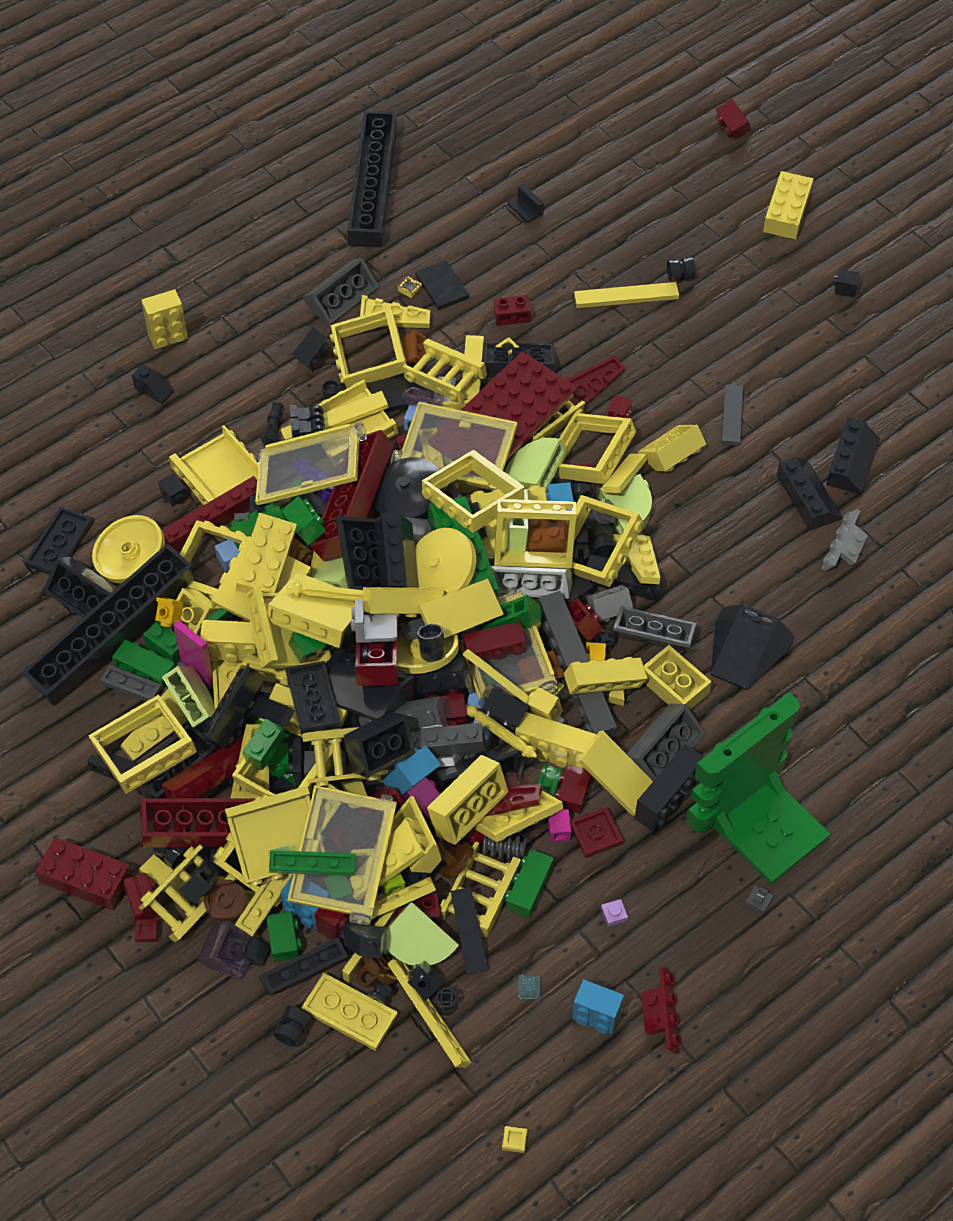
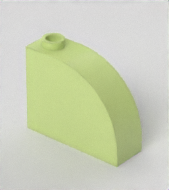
(537, 462)
(634, 497)
(516, 532)
(332, 572)
(190, 694)
(417, 938)

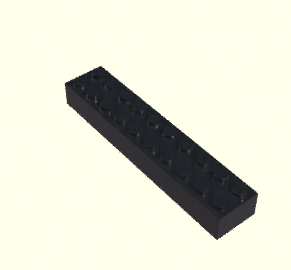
(372, 178)
(108, 624)

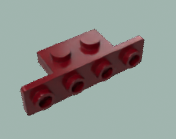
(660, 1011)

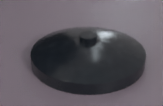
(402, 488)

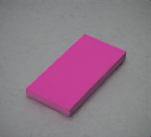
(194, 652)

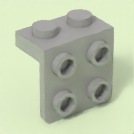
(372, 627)

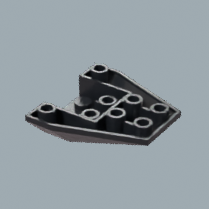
(747, 644)

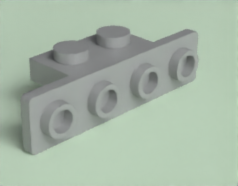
(847, 542)

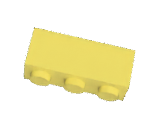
(673, 447)
(413, 814)

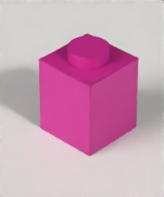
(559, 826)

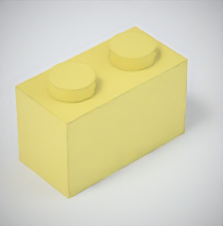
(544, 704)

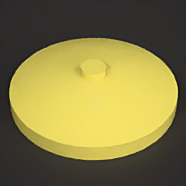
(126, 547)
(445, 560)
(410, 659)

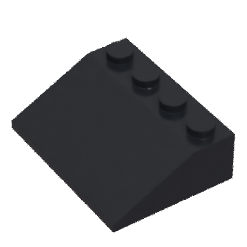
(497, 357)
(359, 551)
(370, 700)

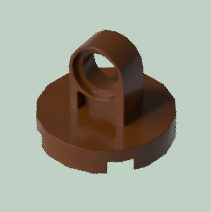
(453, 857)
(225, 900)
(379, 971)

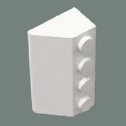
(533, 580)

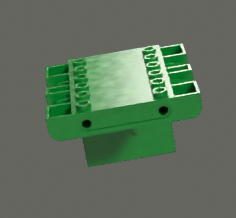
(747, 800)

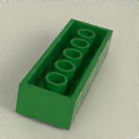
(440, 519)

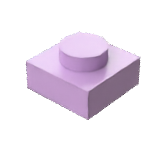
(614, 912)

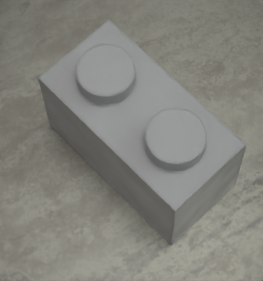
(608, 602)

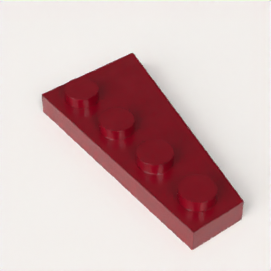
(595, 379)
(518, 798)

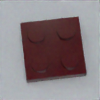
(596, 832)

